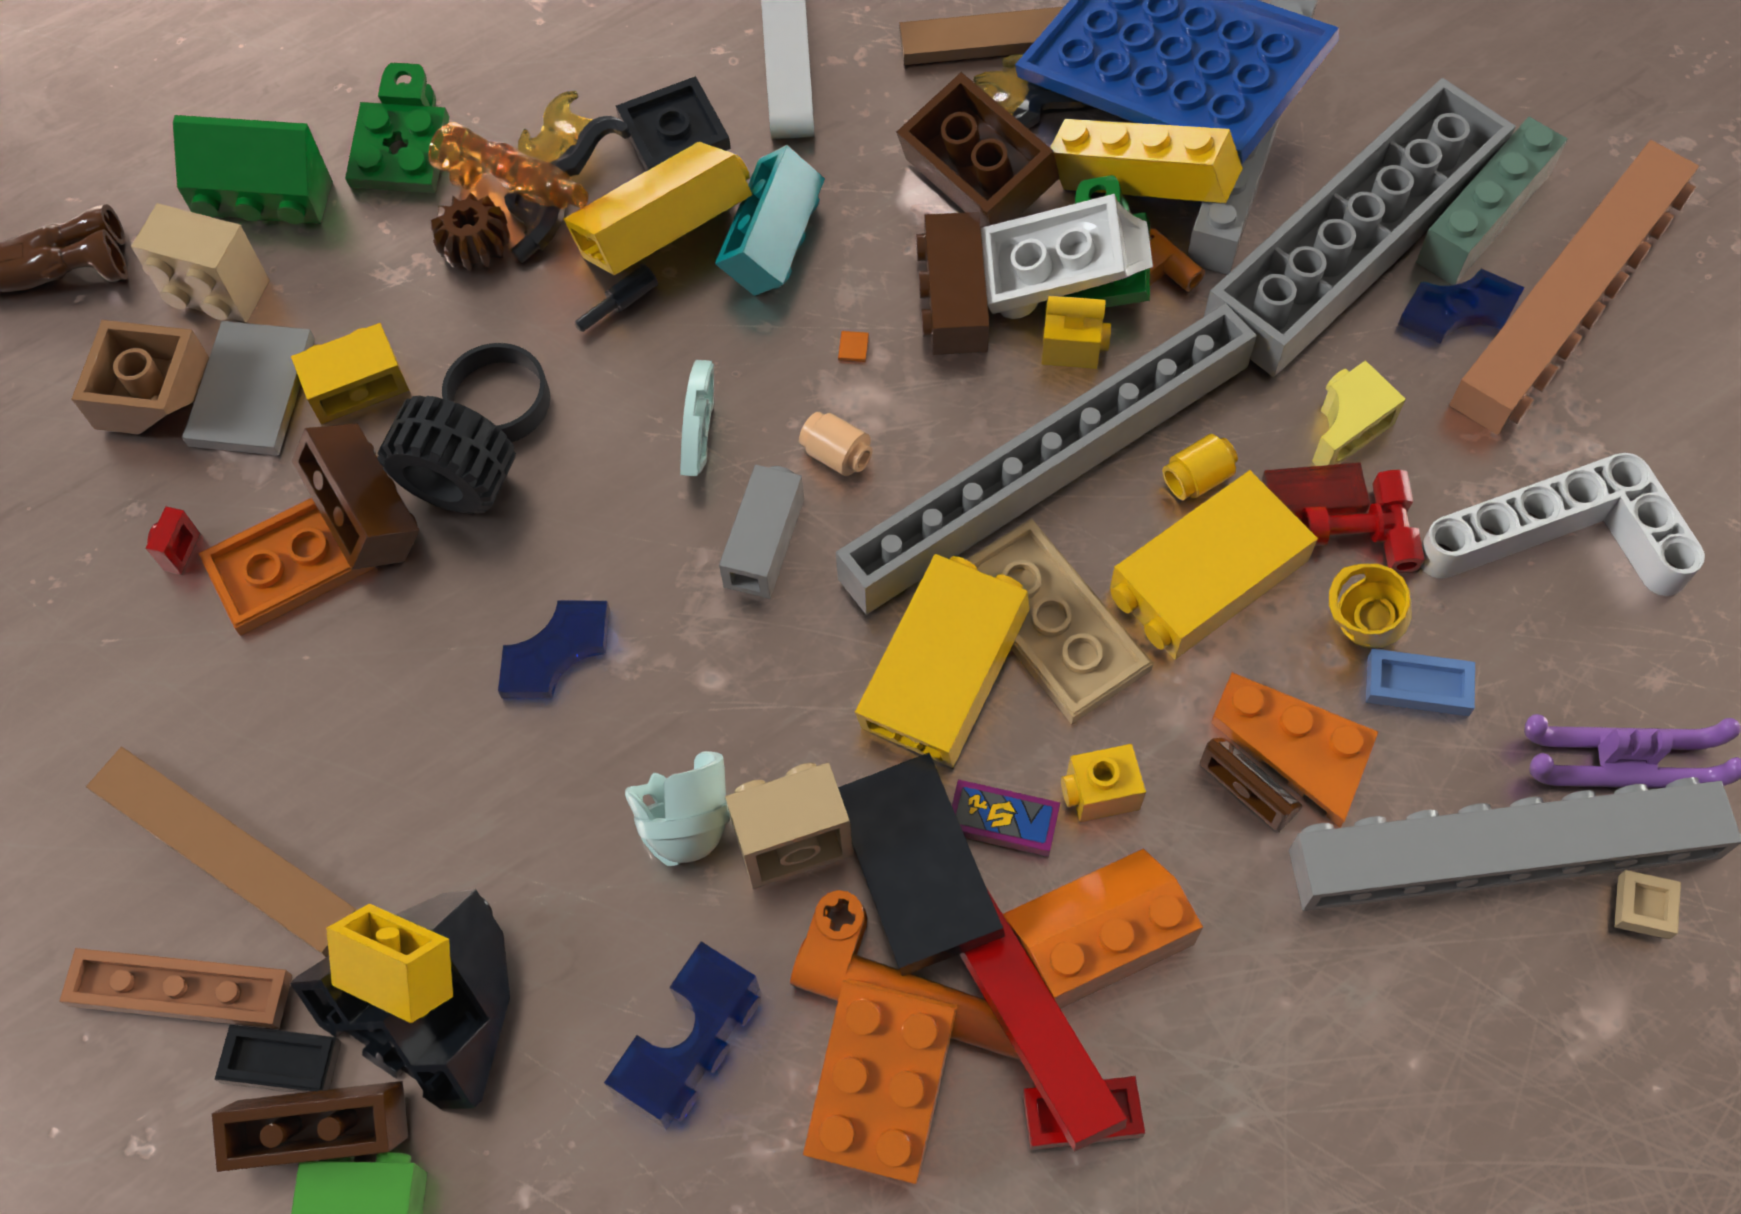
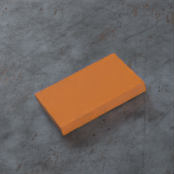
(277, 566)

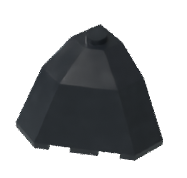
(455, 1042)

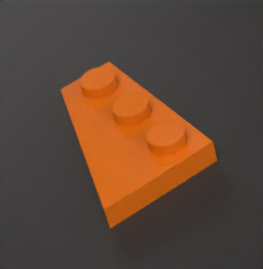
(1303, 743)

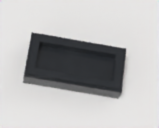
(277, 1059)

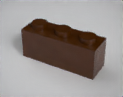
(953, 283)
(355, 495)
(309, 1126)

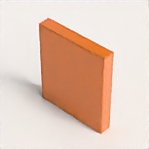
(853, 346)

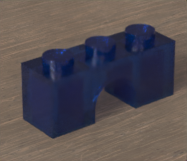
(663, 1079)

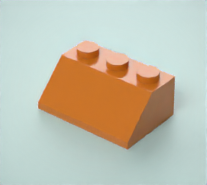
(1105, 926)

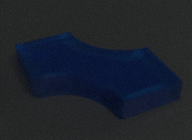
(1440, 310)
(536, 665)

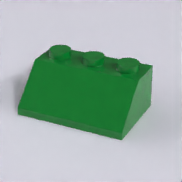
(250, 169)

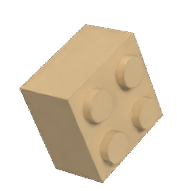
(201, 263)
(790, 823)

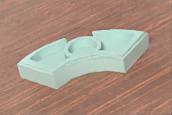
(696, 418)

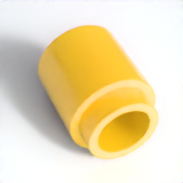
(1200, 467)

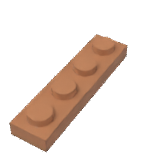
(176, 988)

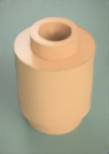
(836, 443)

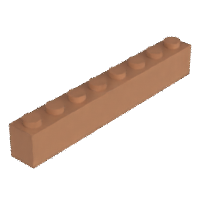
(1573, 289)

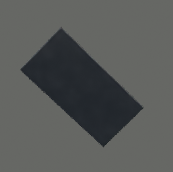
(918, 865)

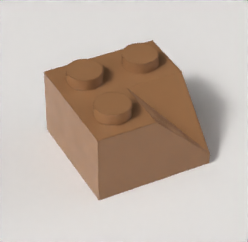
(138, 375)

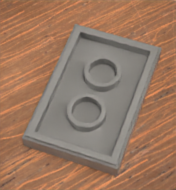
(247, 389)

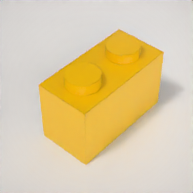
(349, 373)
(390, 962)

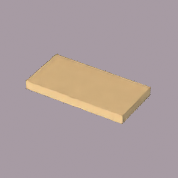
(1069, 634)

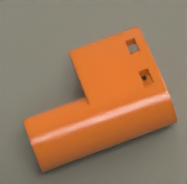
(1172, 261)

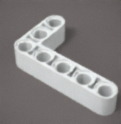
(787, 68)
(1559, 514)

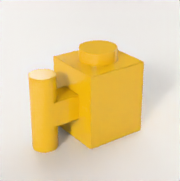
(1074, 332)

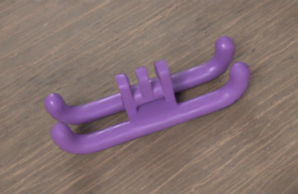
(1629, 754)

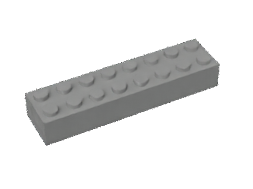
(1360, 223)

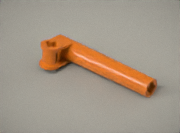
(833, 957)

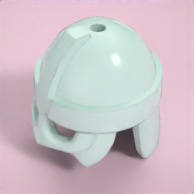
(686, 812)

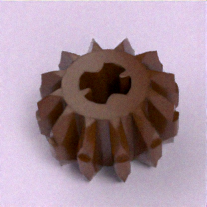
(470, 231)

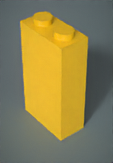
(659, 206)
(1211, 564)
(944, 659)

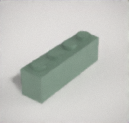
(1491, 201)

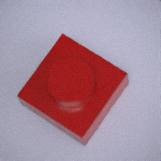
(172, 540)

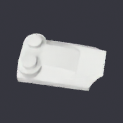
(1061, 253)

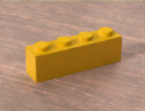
(1149, 158)

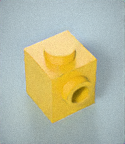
(1103, 783)

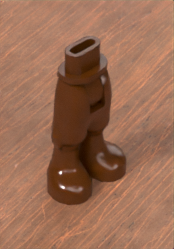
(59, 248)

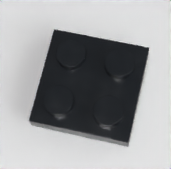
(671, 122)

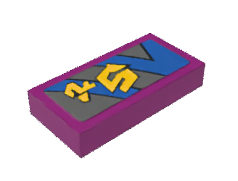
(1005, 817)

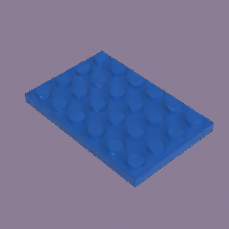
(1181, 61)

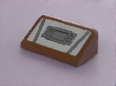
(1249, 783)

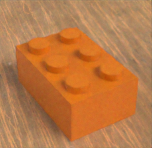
(880, 1080)

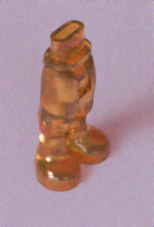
(471, 156)

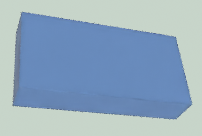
(1420, 682)

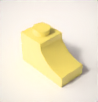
(1358, 410)

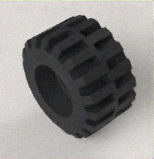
(446, 454)

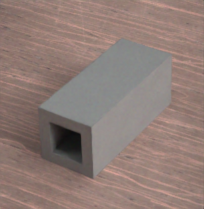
(762, 531)

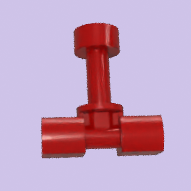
(1385, 522)

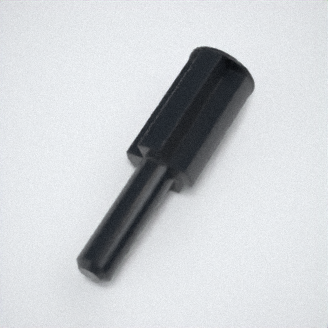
(620, 296)

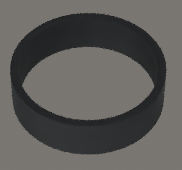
(502, 353)

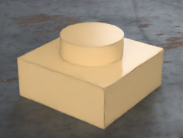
(1647, 904)

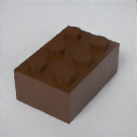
(978, 153)

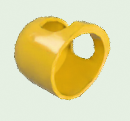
(1376, 603)

